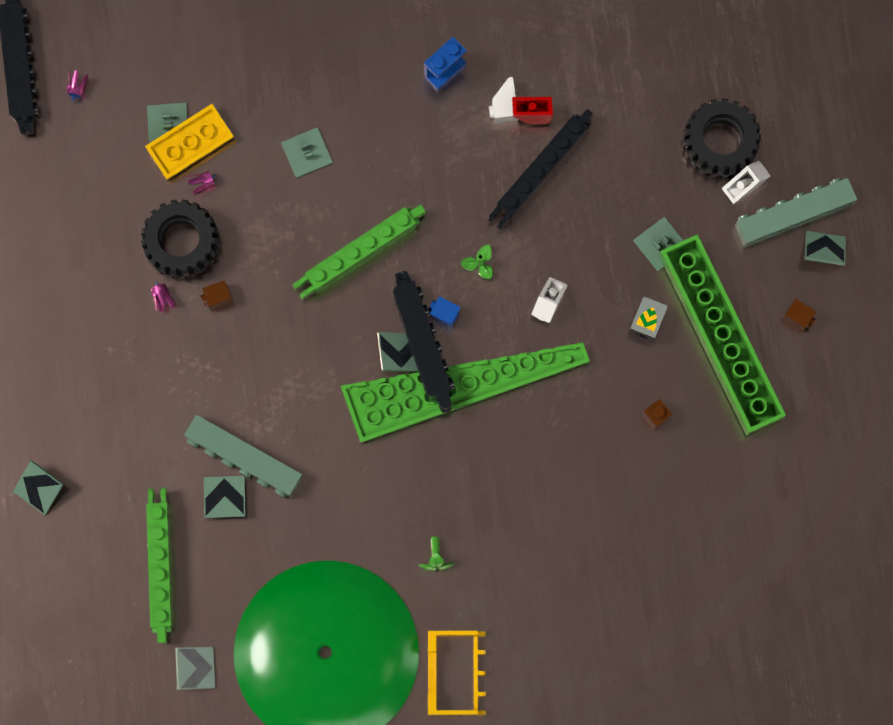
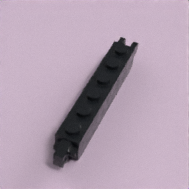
(18, 66)
(542, 168)
(422, 342)

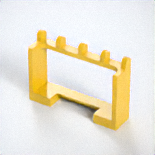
(432, 686)

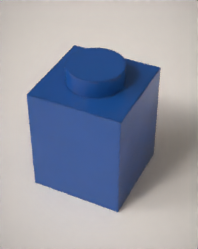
(444, 311)

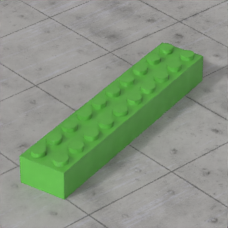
(722, 335)

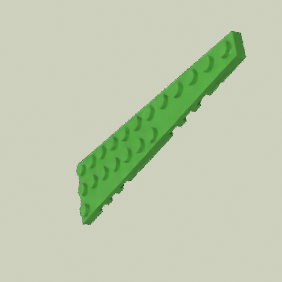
(401, 401)

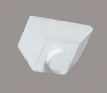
(502, 103)
(746, 181)
(549, 300)

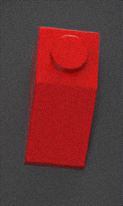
(533, 109)

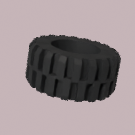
(728, 114)
(174, 214)

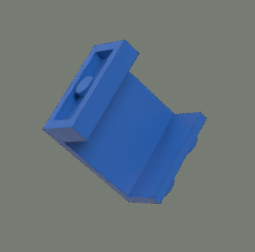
(444, 63)

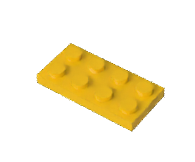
(189, 142)

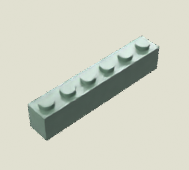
(796, 212)
(243, 456)

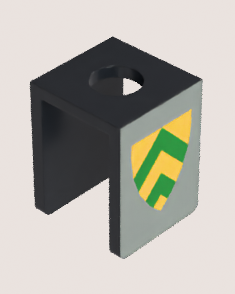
(648, 319)

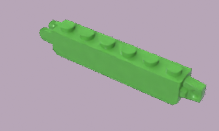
(360, 250)
(160, 565)

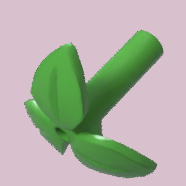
(483, 255)
(436, 560)

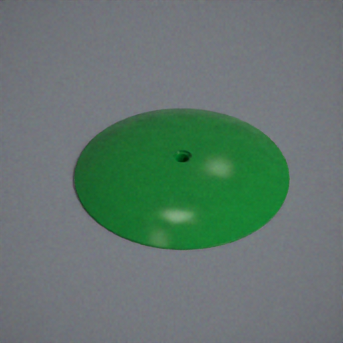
(319, 608)

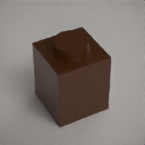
(216, 295)
(800, 315)
(657, 414)

